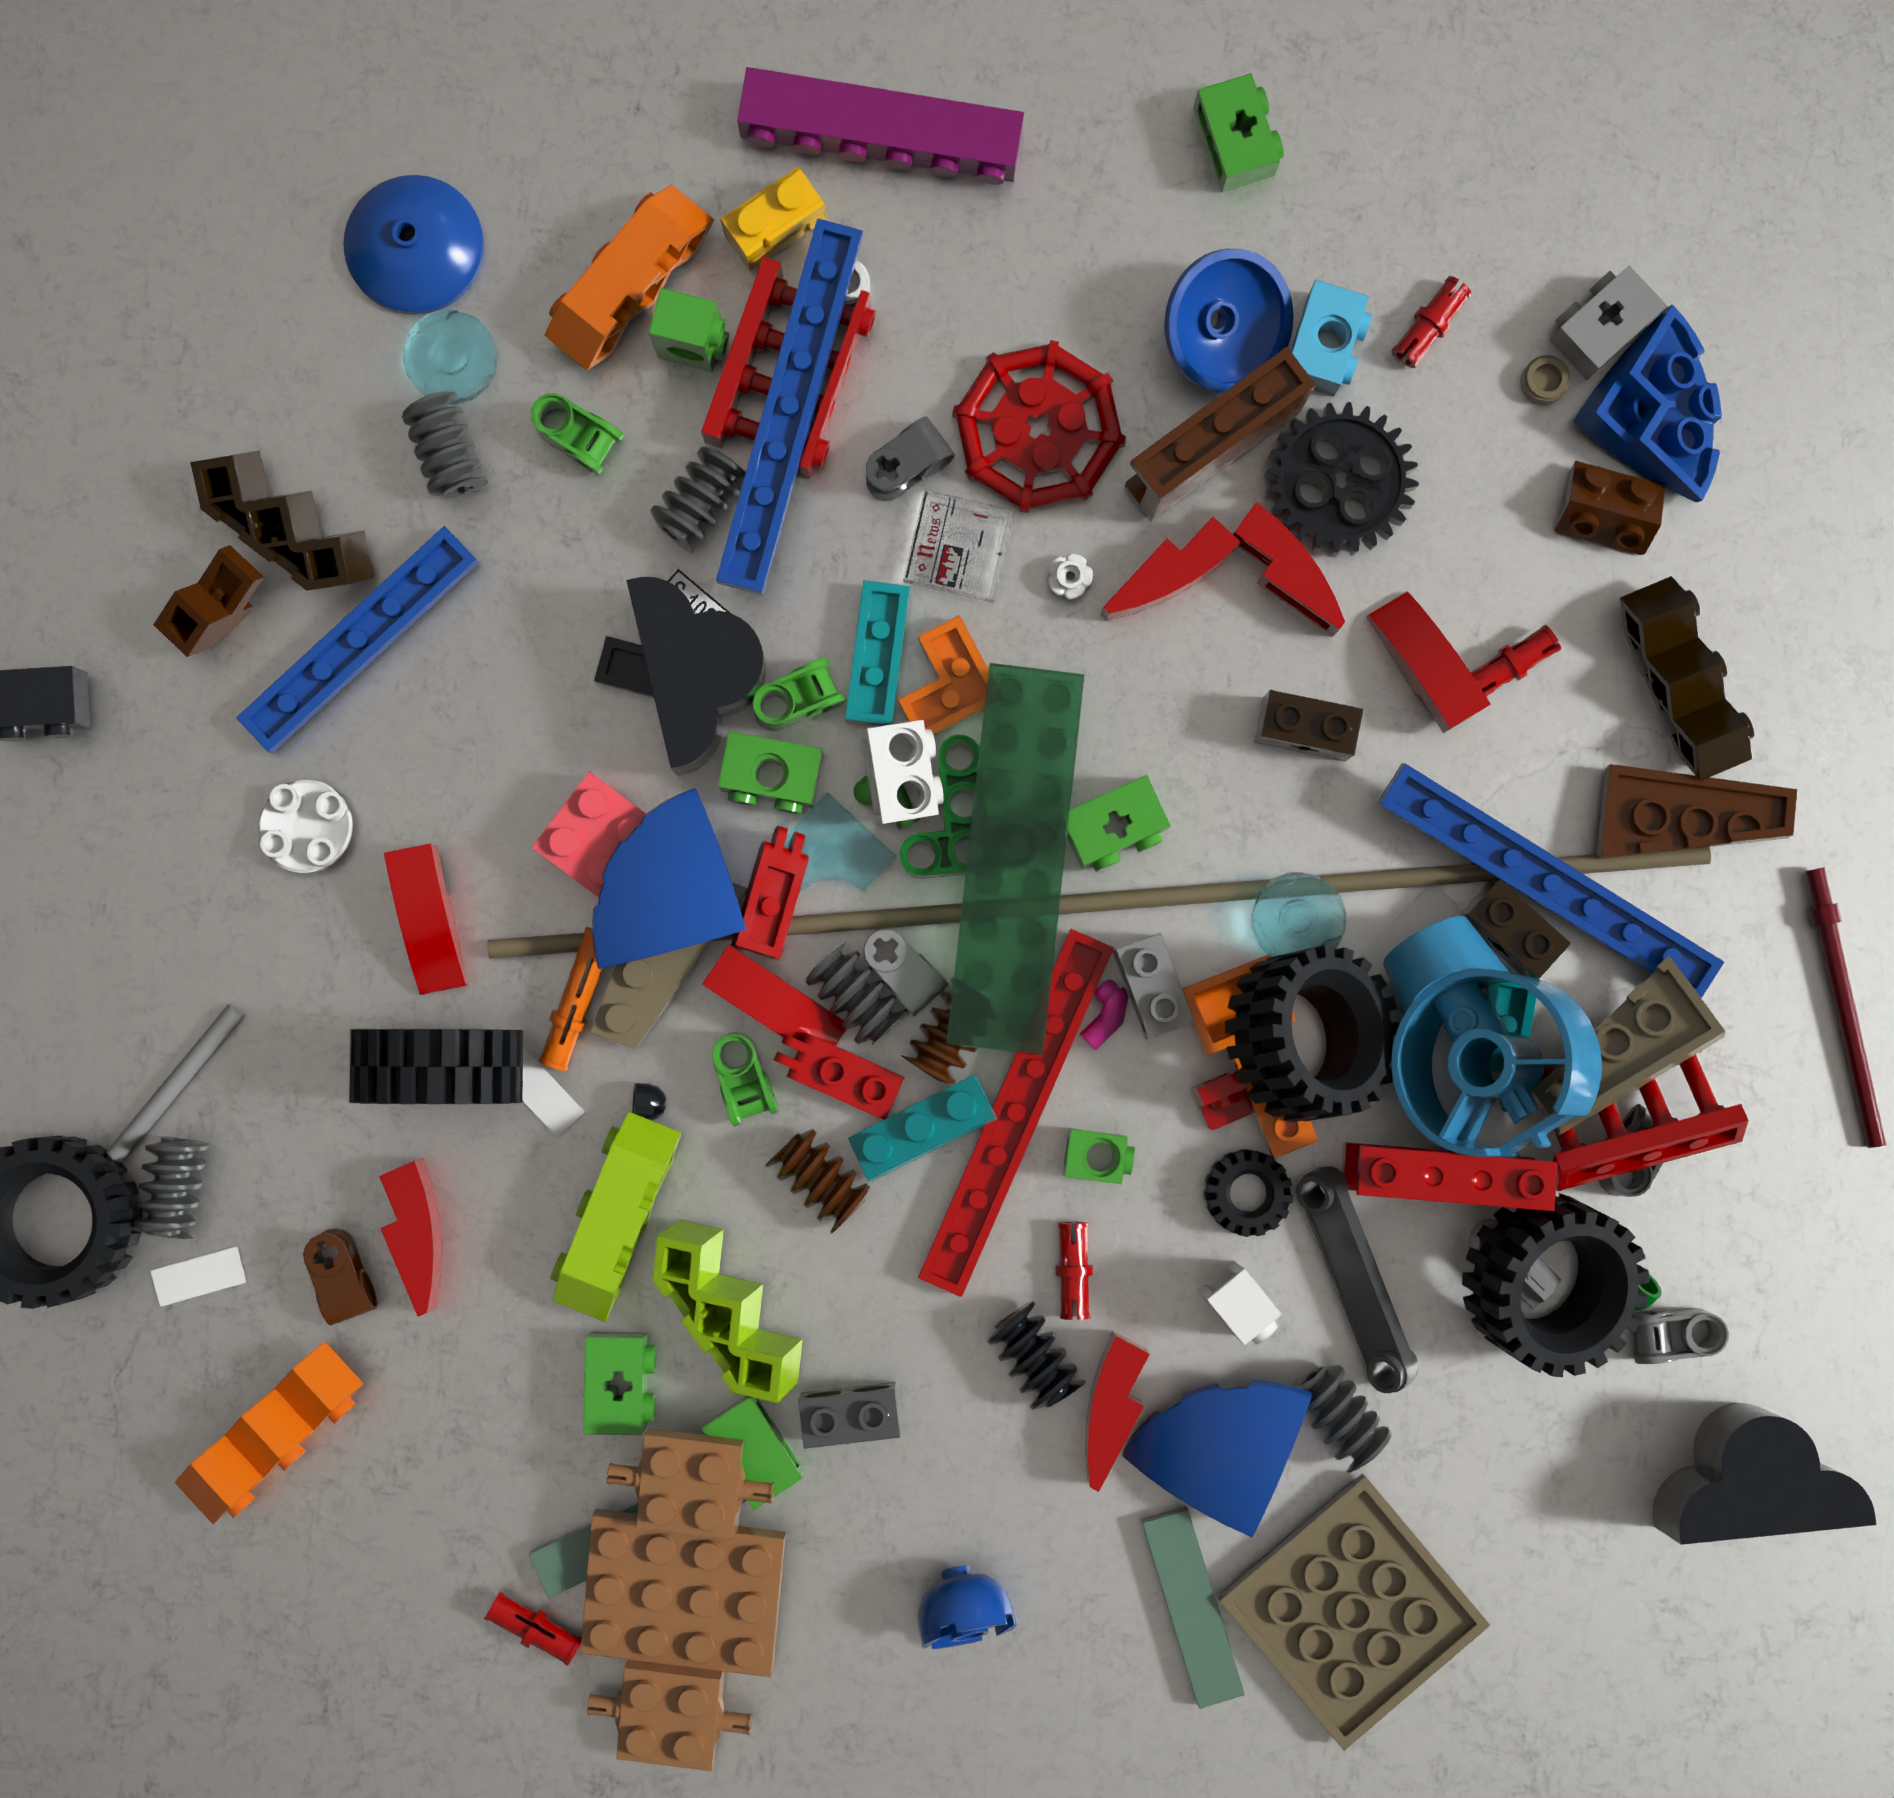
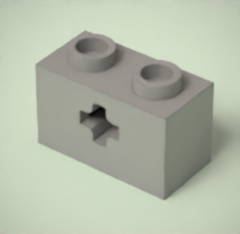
(1628, 304)

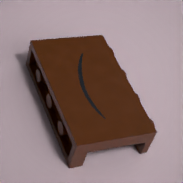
(1219, 434)

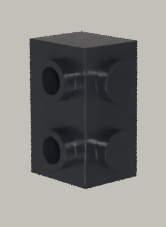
(44, 701)

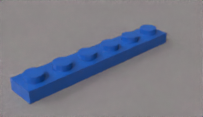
(357, 640)

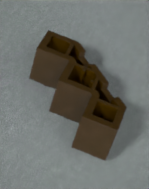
(279, 526)
(1686, 678)

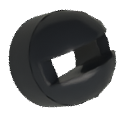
(648, 1101)

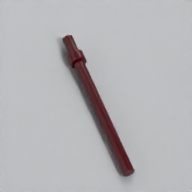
(1826, 917)

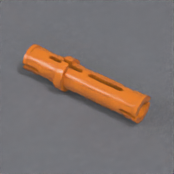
(558, 1050)

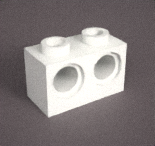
(887, 773)
(1241, 1304)

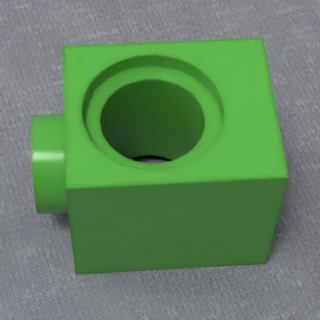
(1076, 1150)

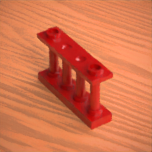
(742, 377)
(1661, 1143)
(1449, 1176)

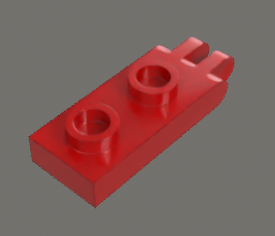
(772, 894)
(841, 1074)

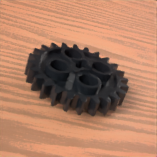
(1354, 439)

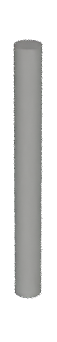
(174, 1083)

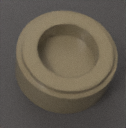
(1545, 380)

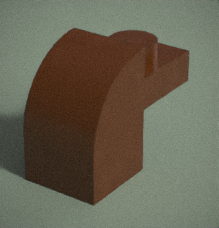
(212, 607)

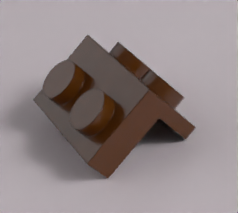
(1611, 508)

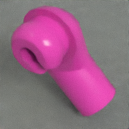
(1111, 1016)

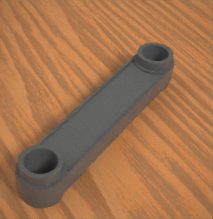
(1357, 1279)

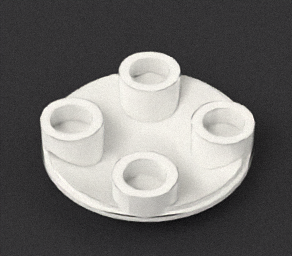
(305, 826)

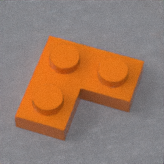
(961, 680)

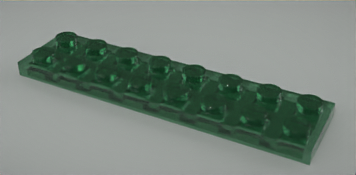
(1015, 859)

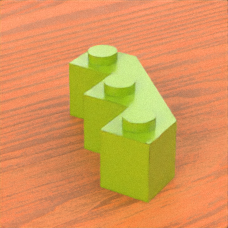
(614, 1216)
(724, 1313)

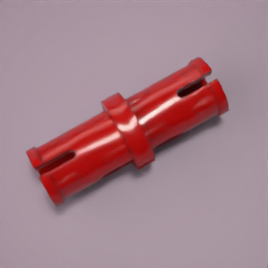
(1431, 322)
(1516, 660)
(1074, 1270)
(533, 1628)

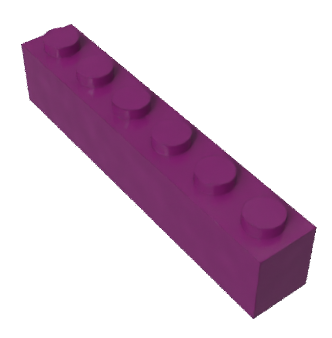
(880, 125)

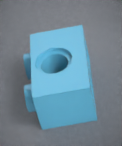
(1335, 311)

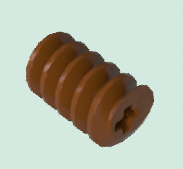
(934, 1055)
(820, 1178)

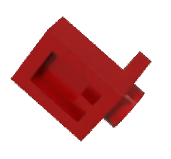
(1222, 1100)

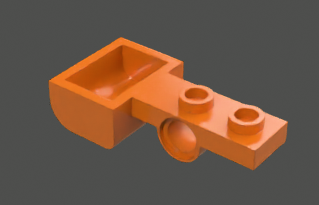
(1209, 1009)

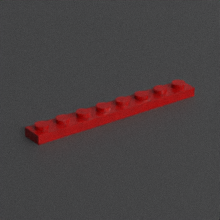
(1017, 1112)

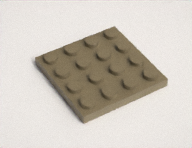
(1353, 1611)

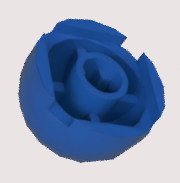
(963, 1609)

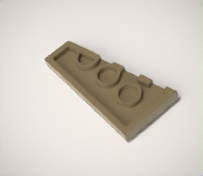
(643, 990)
(1642, 1039)

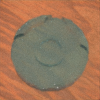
(450, 354)
(1297, 914)

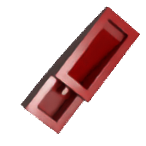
(1290, 569)
(1172, 571)
(1428, 661)
(426, 918)
(771, 999)
(417, 1235)
(1111, 1407)

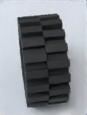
(1354, 1024)
(436, 1066)
(112, 1217)
(1593, 1312)

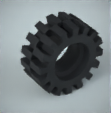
(1277, 1192)

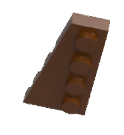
(1676, 811)

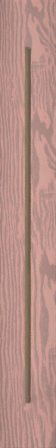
(1143, 898)

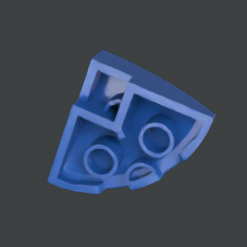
(1659, 408)
(664, 887)
(1222, 1448)

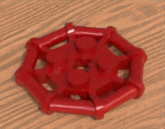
(1032, 400)

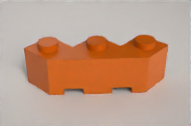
(627, 275)
(270, 1434)

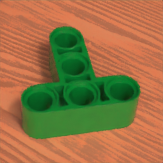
(955, 827)

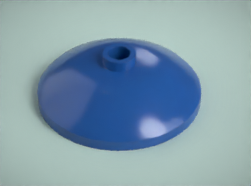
(430, 267)
(1251, 322)

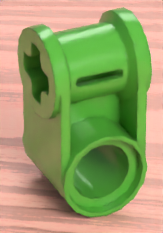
(582, 436)
(800, 695)
(743, 1081)

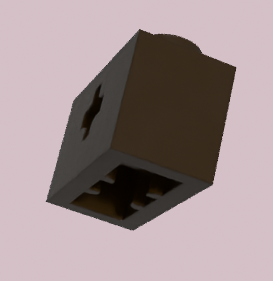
(1308, 725)
(1514, 929)

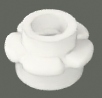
(1073, 588)

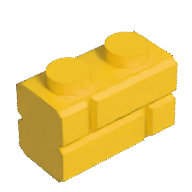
(773, 218)

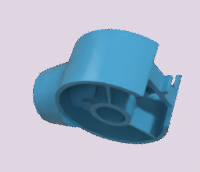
(1440, 982)

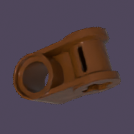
(339, 1282)

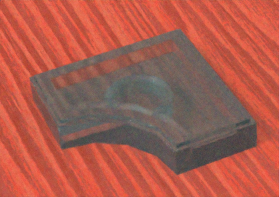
(839, 846)

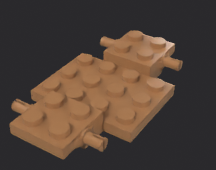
(681, 1597)

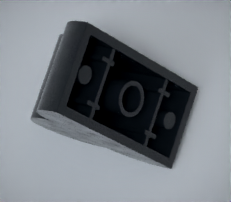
(697, 668)
(1756, 1480)

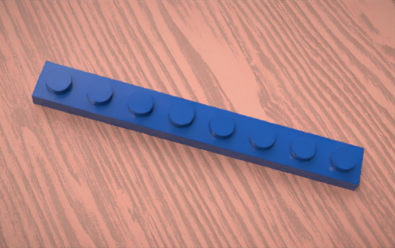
(789, 407)
(1544, 877)

